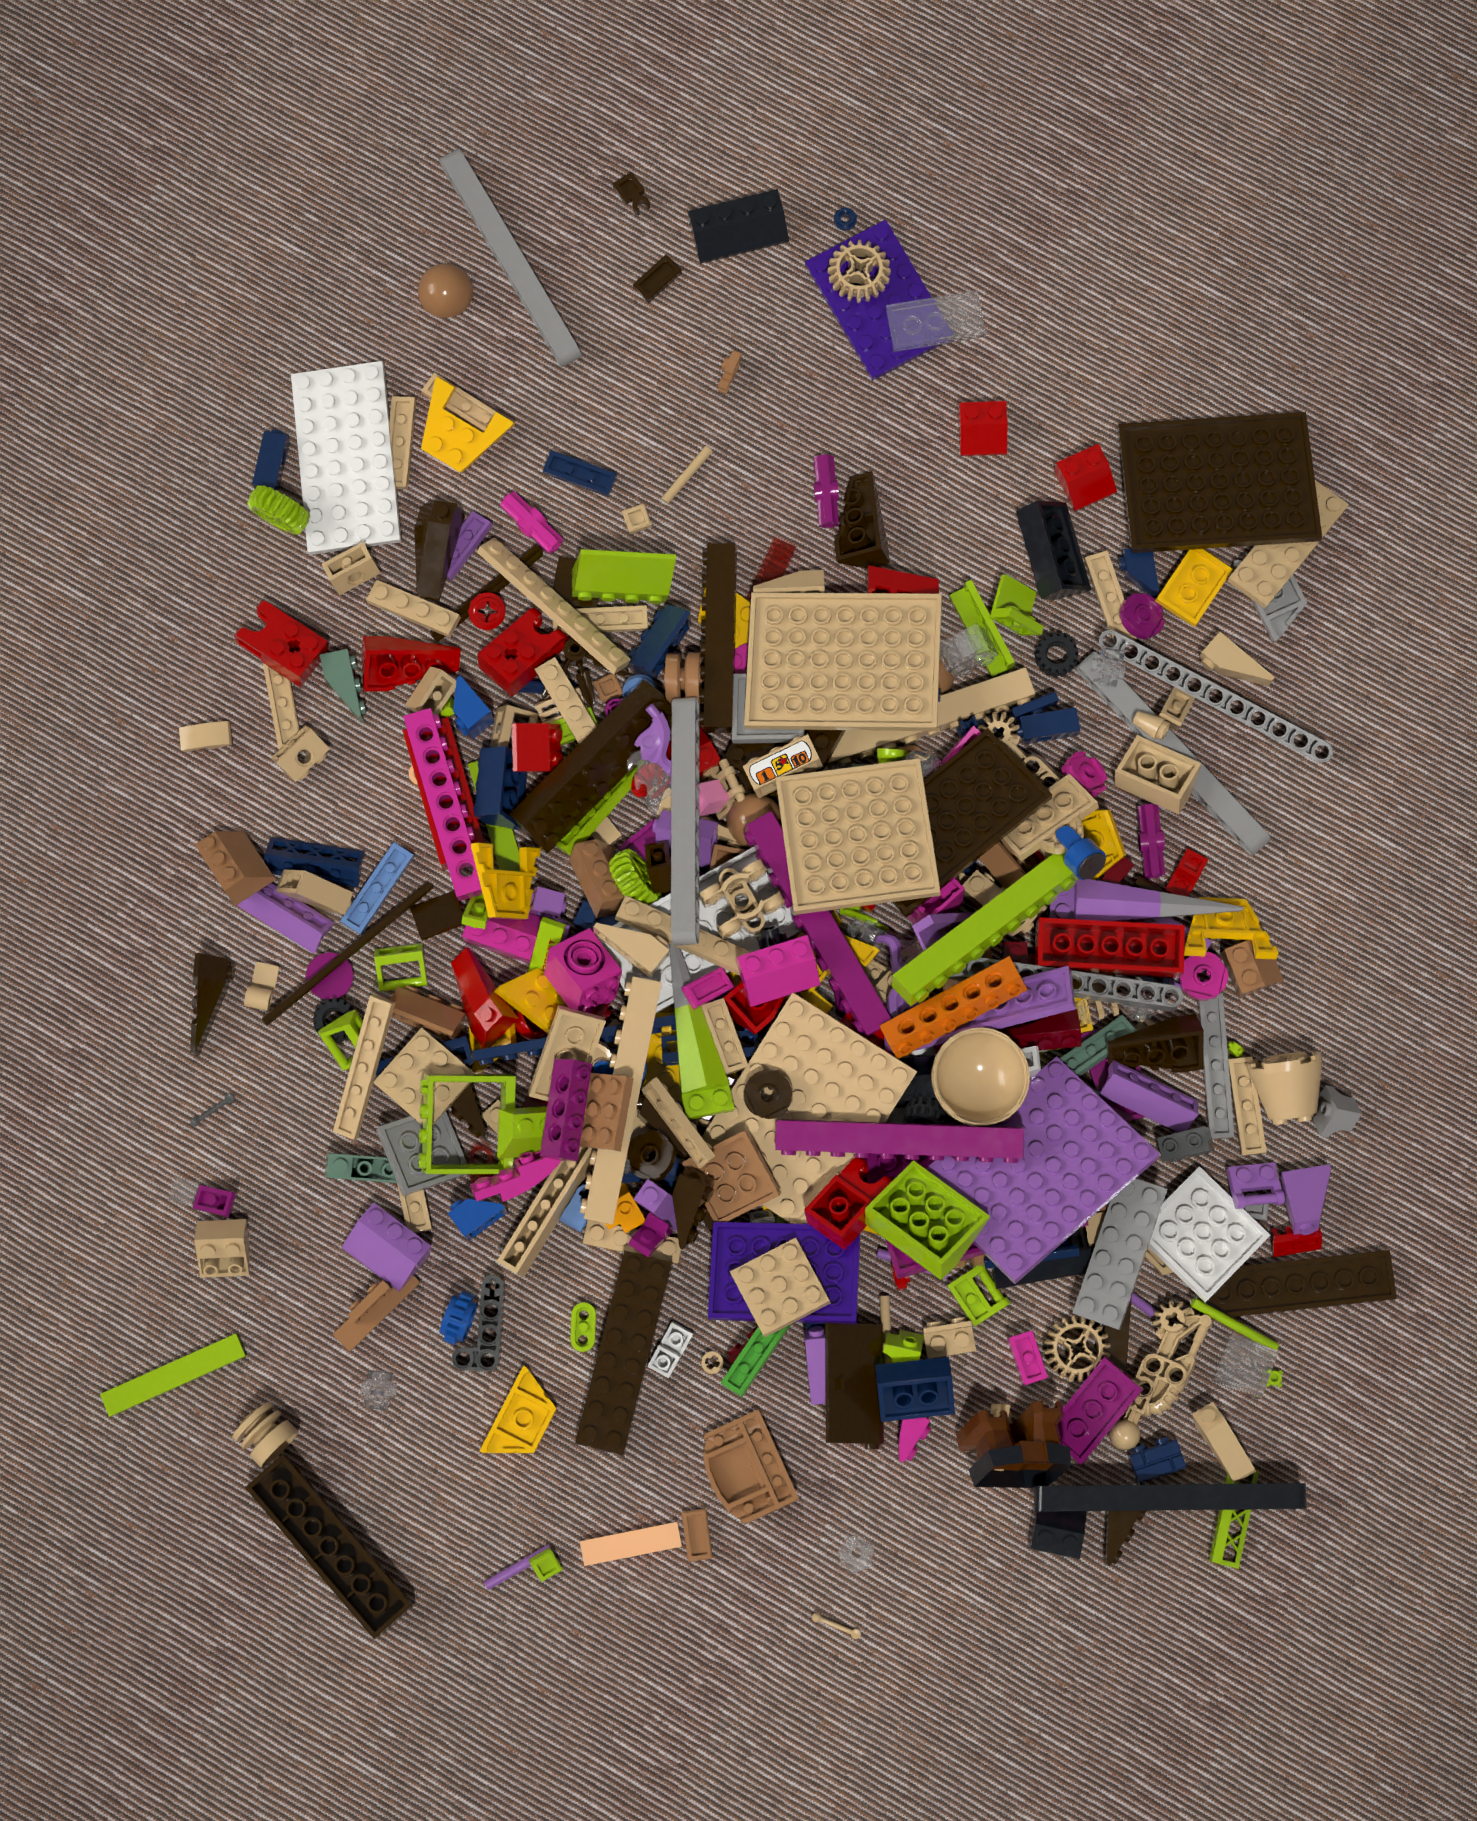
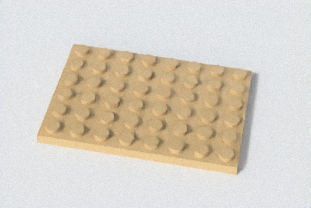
(843, 661)
(832, 1079)

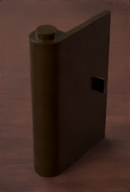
(852, 1384)

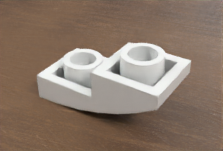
(670, 1349)

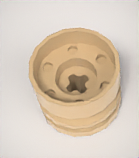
(267, 1437)

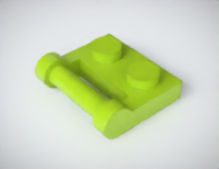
(971, 1298)

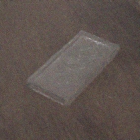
(935, 321)

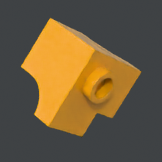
(627, 1211)

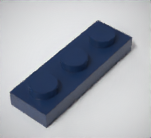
(579, 473)

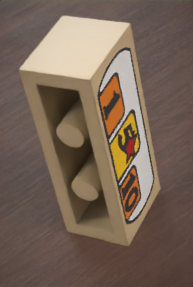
(791, 759)

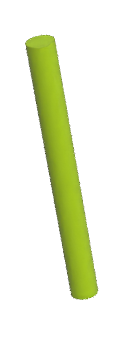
(1233, 1324)

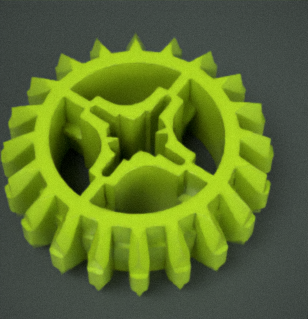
(278, 509)
(632, 877)

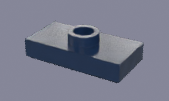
(1035, 706)

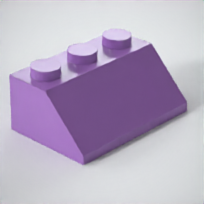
(387, 1247)

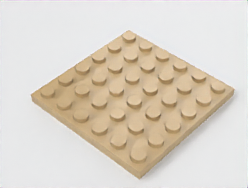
(857, 836)

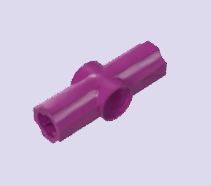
(826, 491)
(1151, 841)

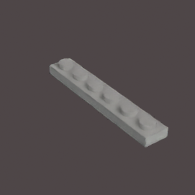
(1216, 1068)

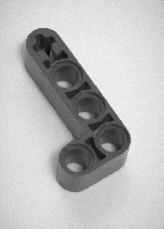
(485, 1324)

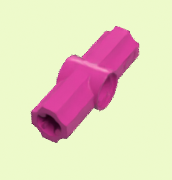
(531, 522)

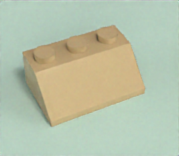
(1157, 774)

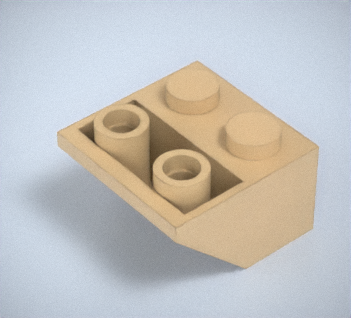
(222, 1248)

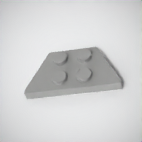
(1282, 609)

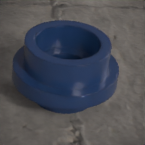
(845, 212)

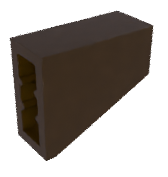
(654, 1122)

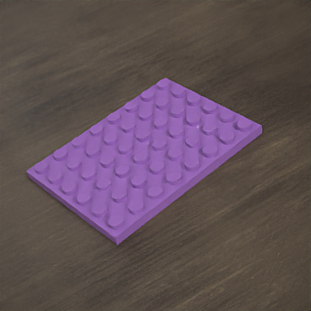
(1071, 1168)

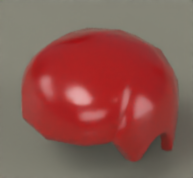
(527, 1028)

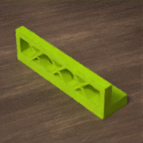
(973, 611)
(1222, 1528)

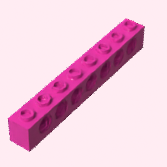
(416, 725)

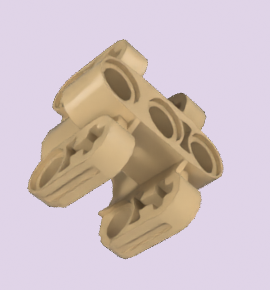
(742, 914)

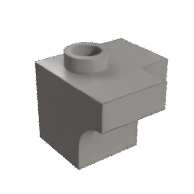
(1335, 1112)

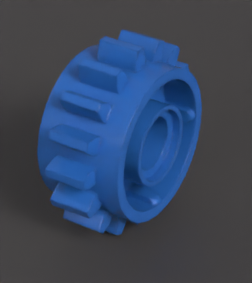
(458, 1318)

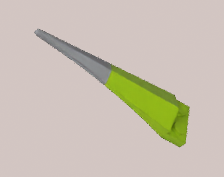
(701, 1073)

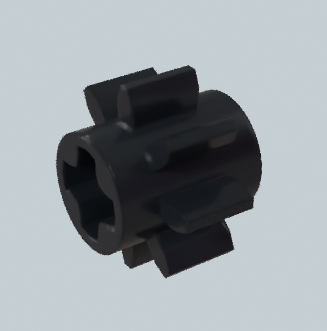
(771, 936)

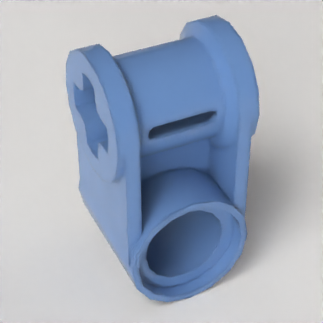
(571, 1215)

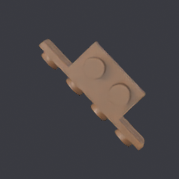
(371, 1311)

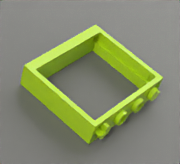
(508, 1088)

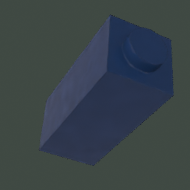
(271, 460)
(1048, 726)

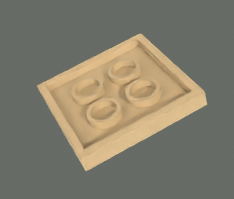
(404, 1073)
(780, 1287)

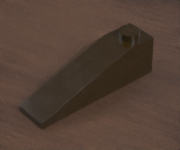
(862, 529)
(435, 543)
(211, 981)
(1167, 1044)

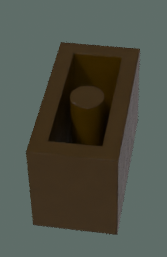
(659, 865)

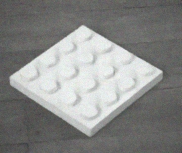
(1204, 1234)

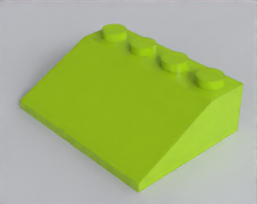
(622, 576)
(926, 1219)

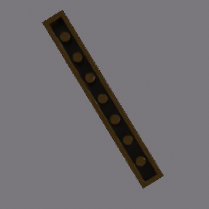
(719, 637)

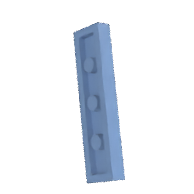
(377, 888)

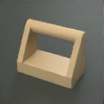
(503, 723)

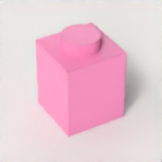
(711, 797)

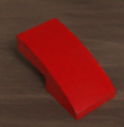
(1186, 874)

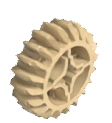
(872, 259)
(1066, 1342)

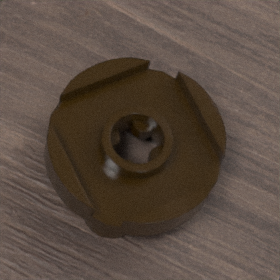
(781, 1099)
(664, 1159)

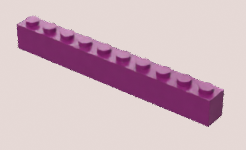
(822, 931)
(900, 1138)

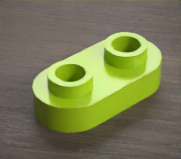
(583, 1327)

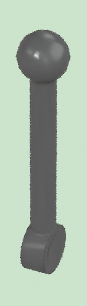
(229, 1098)

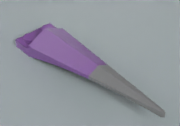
(1117, 902)

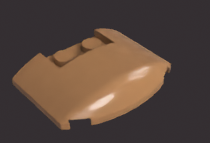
(747, 1469)

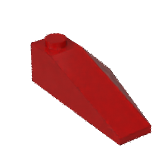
(400, 661)
(485, 1010)
(754, 1017)

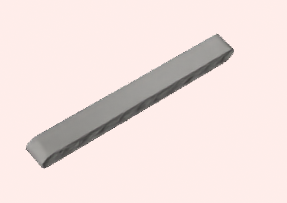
(510, 258)
(1227, 698)
(1207, 788)
(685, 821)
(1086, 991)

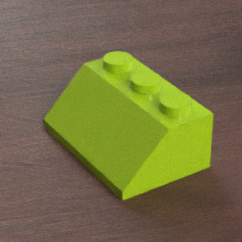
(520, 1131)

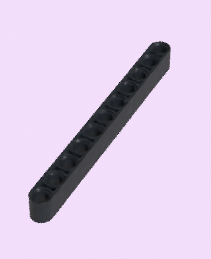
(1170, 1497)

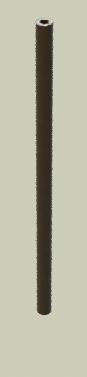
(347, 953)

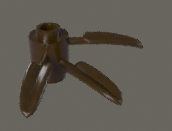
(583, 678)

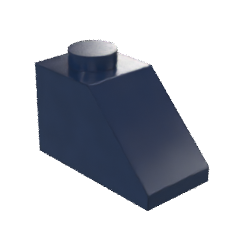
(1140, 570)

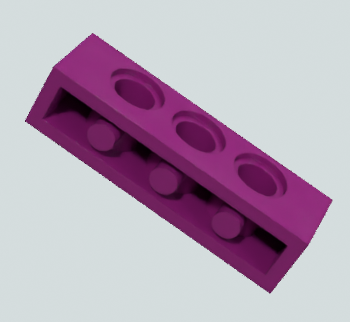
(566, 1110)

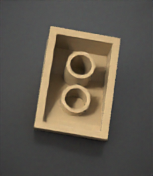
(636, 947)

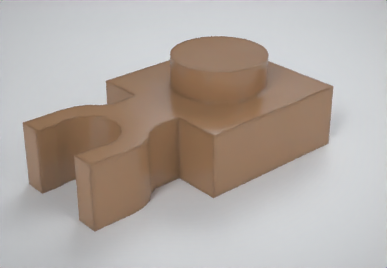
(730, 367)

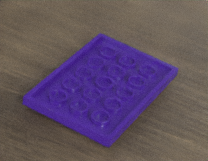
(865, 321)
(741, 1242)

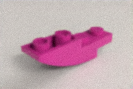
(512, 1182)
(909, 1434)

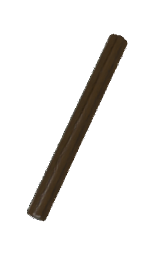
(493, 586)

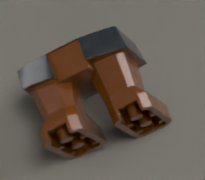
(1030, 1462)

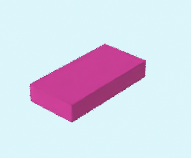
(707, 988)

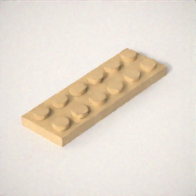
(1271, 566)

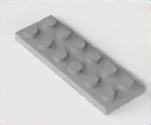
(1119, 1253)

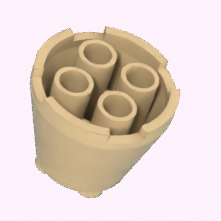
(1288, 1085)

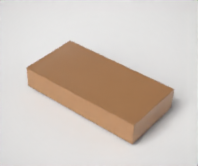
(697, 1535)

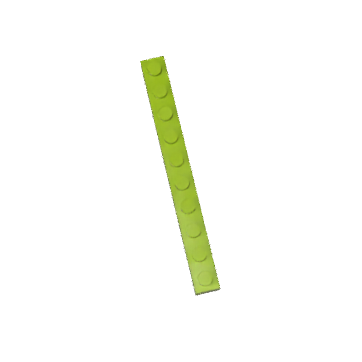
(983, 929)

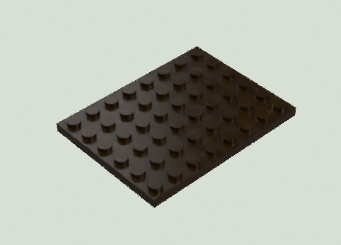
(1219, 482)

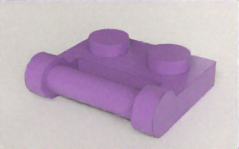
(1255, 1178)

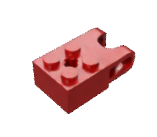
(279, 639)
(519, 650)
(841, 1204)

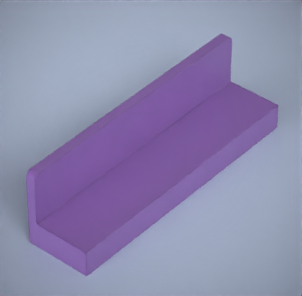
(288, 917)
(936, 926)
(1149, 1097)

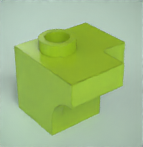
(903, 1347)

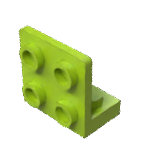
(1014, 606)

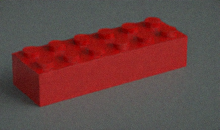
(458, 775)
(1111, 947)

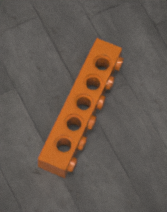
(953, 1007)

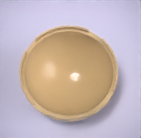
(980, 1076)

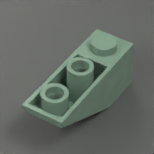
(339, 674)
(358, 1168)

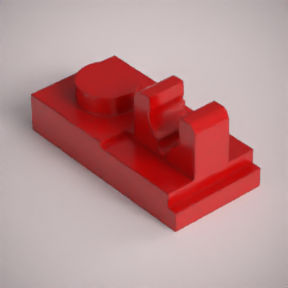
(1292, 1244)

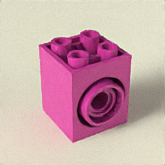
(948, 902)
(583, 972)

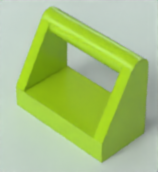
(400, 954)
(351, 1024)

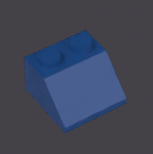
(470, 711)
(475, 1216)

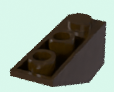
(466, 1108)
(689, 1199)
(1118, 1530)

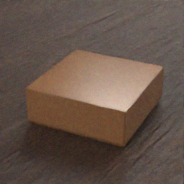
(608, 688)

